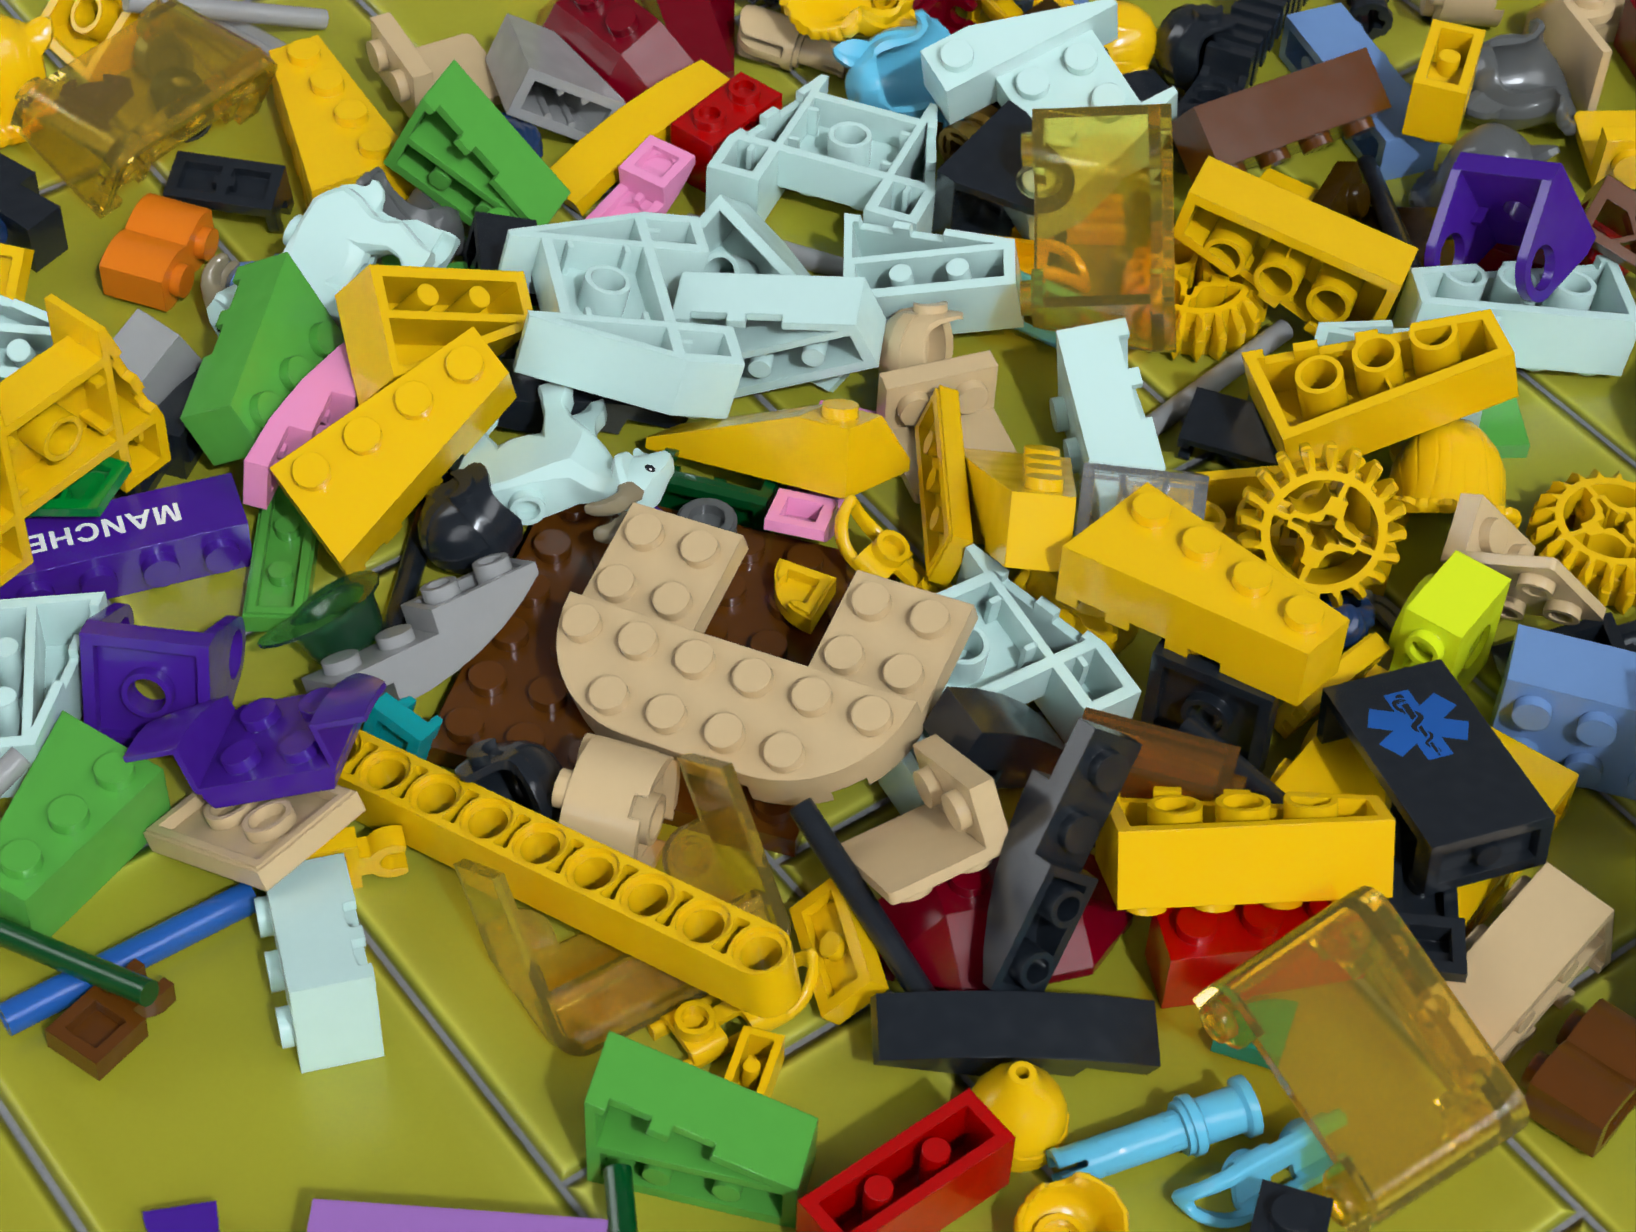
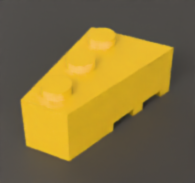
(407, 313)

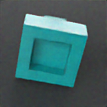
(402, 727)

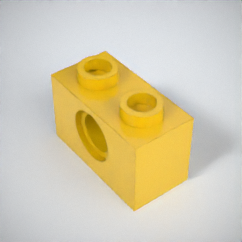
(1443, 82)

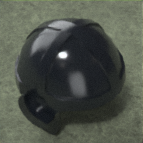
(1184, 39)
(466, 522)
(514, 770)

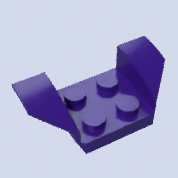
(263, 746)

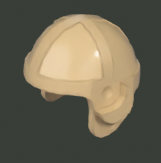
(918, 336)

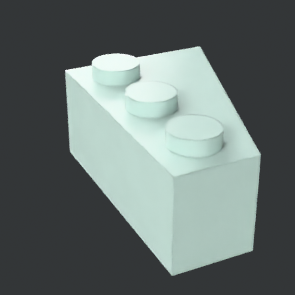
(1100, 399)

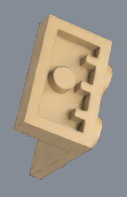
(907, 391)
(1537, 583)
(947, 836)

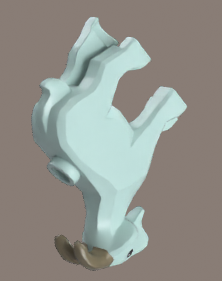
(335, 242)
(569, 466)

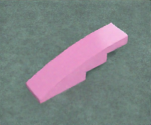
(309, 409)

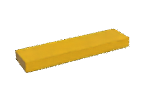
(943, 485)

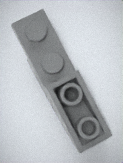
(441, 632)

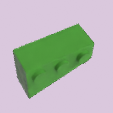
(472, 156)
(263, 351)
(74, 824)
(696, 1135)

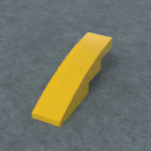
(594, 160)

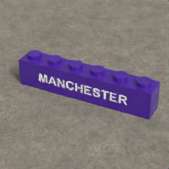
(138, 542)

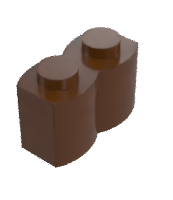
(1587, 1080)

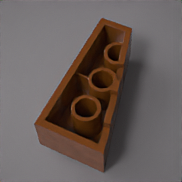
(1283, 116)

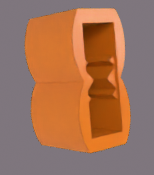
(158, 252)

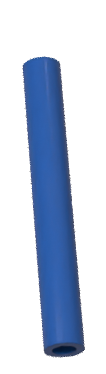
(147, 947)

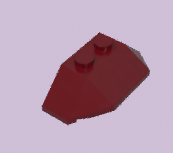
(617, 42)
(950, 927)

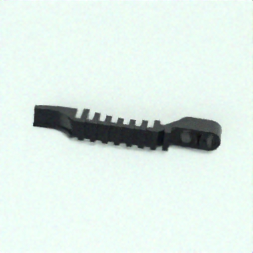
(1236, 54)

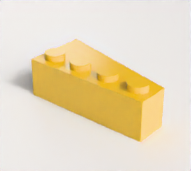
(329, 120)

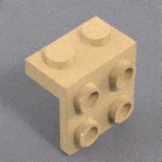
(413, 71)

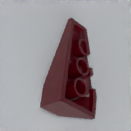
(701, 28)

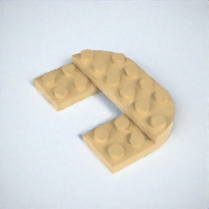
(792, 730)

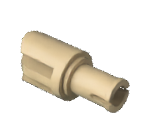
(776, 42)

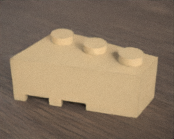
(1532, 956)

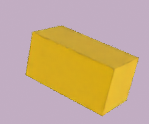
(757, 1060)

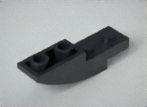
(1040, 871)

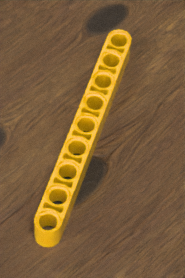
(578, 879)

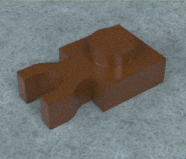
(105, 1027)

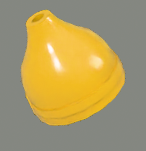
(1029, 1107)

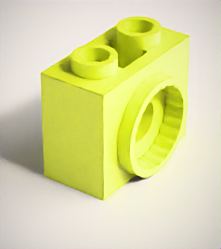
(1451, 618)

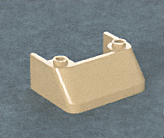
(1578, 40)

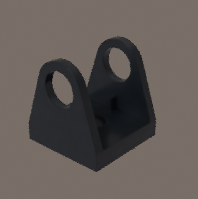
(984, 177)
(1196, 687)

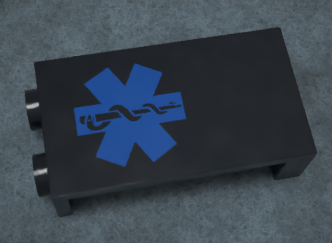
(1443, 774)

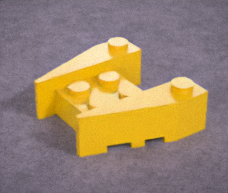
(65, 419)

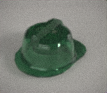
(333, 618)

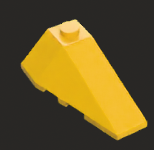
(813, 447)

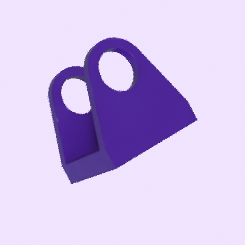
(1517, 205)
(183, 663)

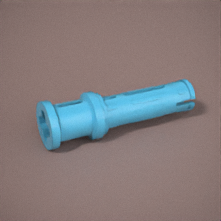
(1185, 1127)

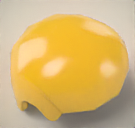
(1072, 1205)

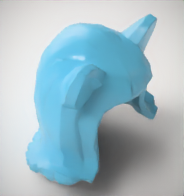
(889, 67)

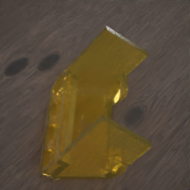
(588, 987)

